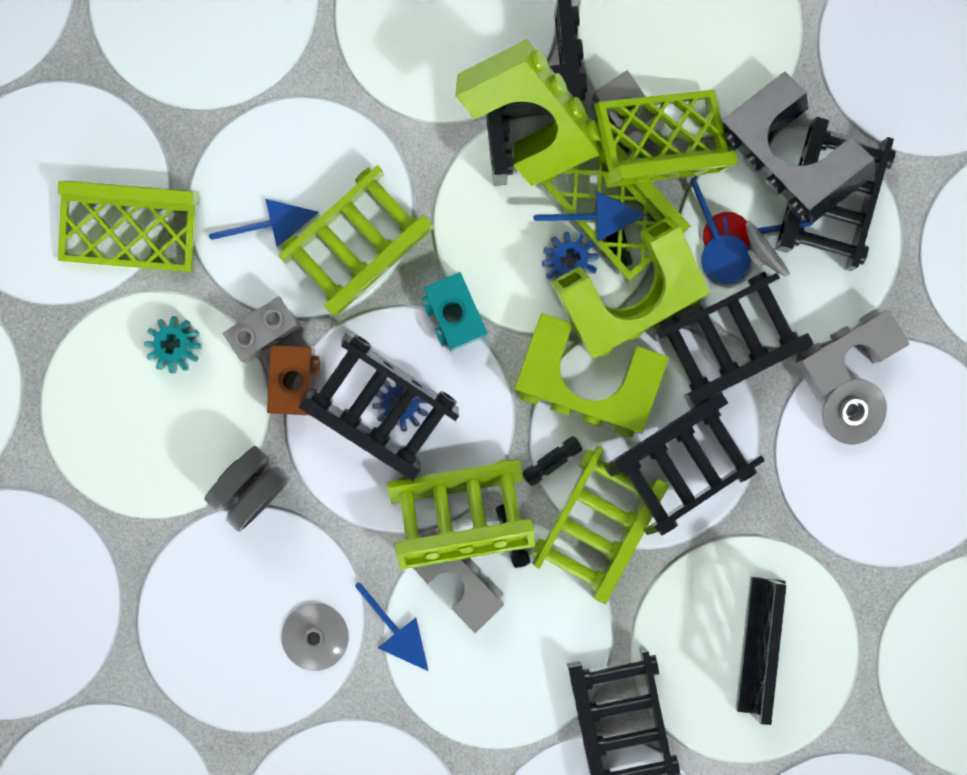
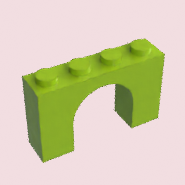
(525, 76)
(674, 287)
(625, 409)

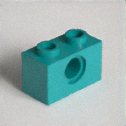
(454, 292)

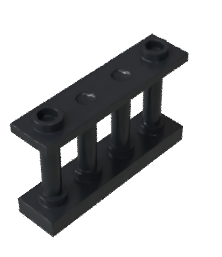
(793, 234)
(730, 371)
(683, 432)
(376, 440)
(590, 713)

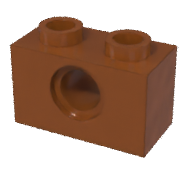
(282, 363)

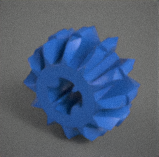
(568, 247)
(387, 405)

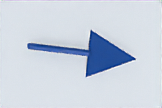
(610, 216)
(283, 218)
(405, 642)

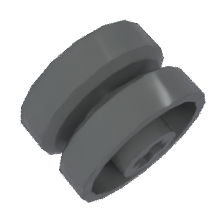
(242, 484)

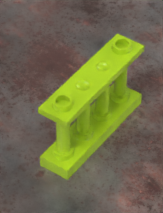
(363, 274)
(463, 544)
(618, 553)

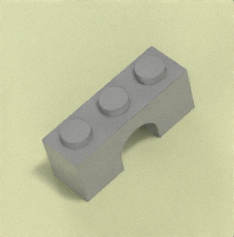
(876, 335)
(479, 600)

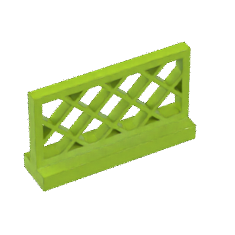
(663, 166)
(645, 194)
(129, 196)

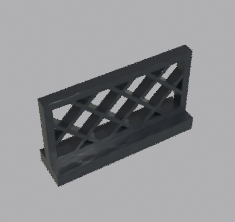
(761, 648)

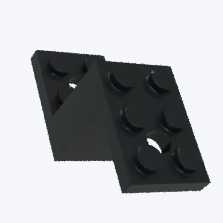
(570, 56)

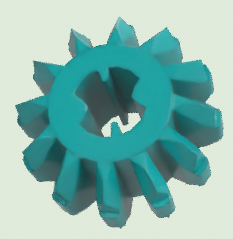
(166, 336)

